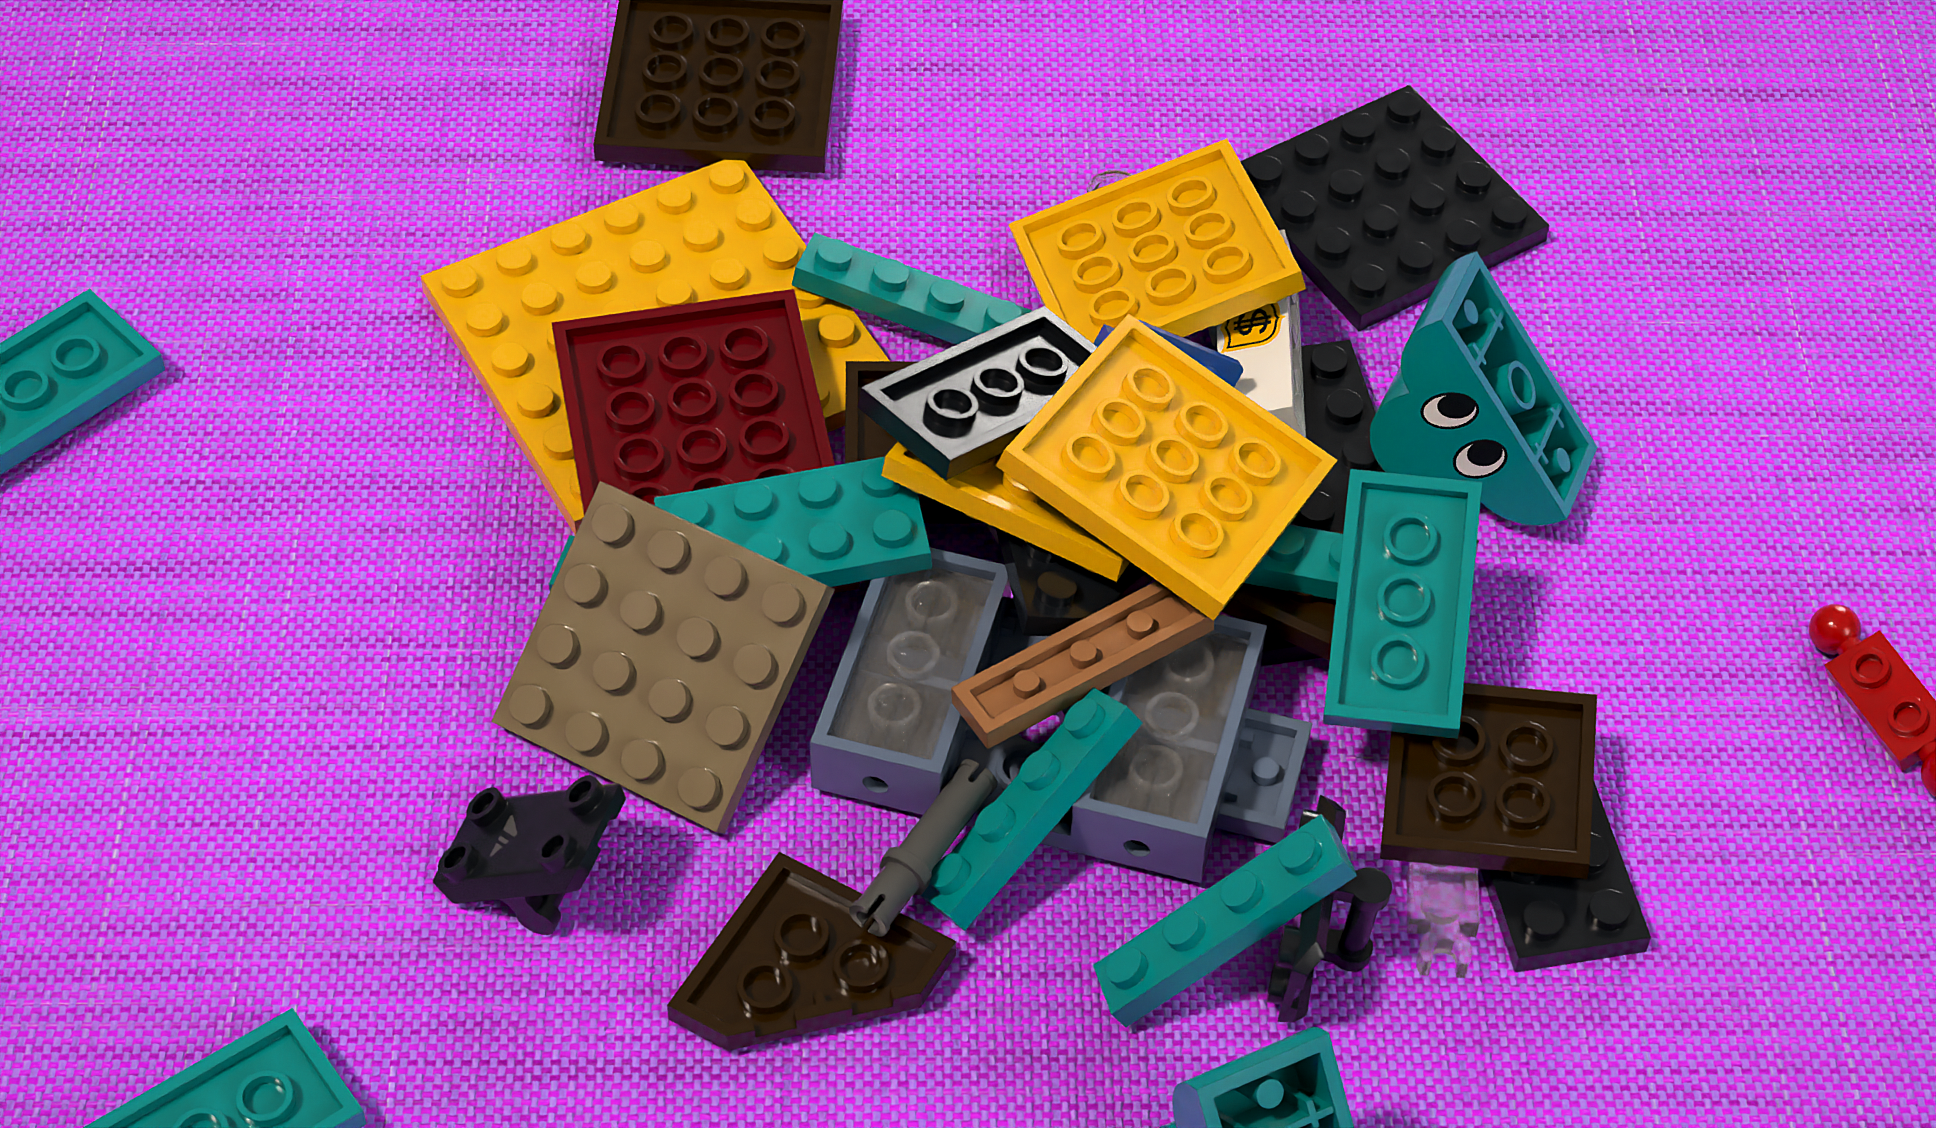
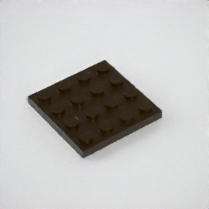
(721, 83)

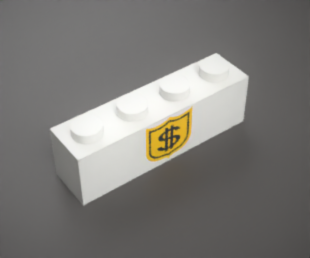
(1271, 356)

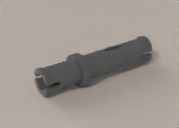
(908, 867)

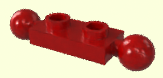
(1879, 689)

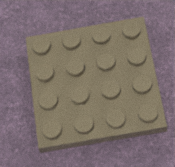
(663, 656)

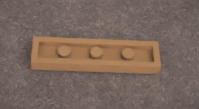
(1075, 660)

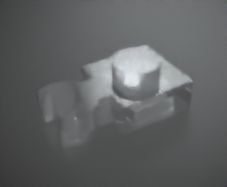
(1445, 909)

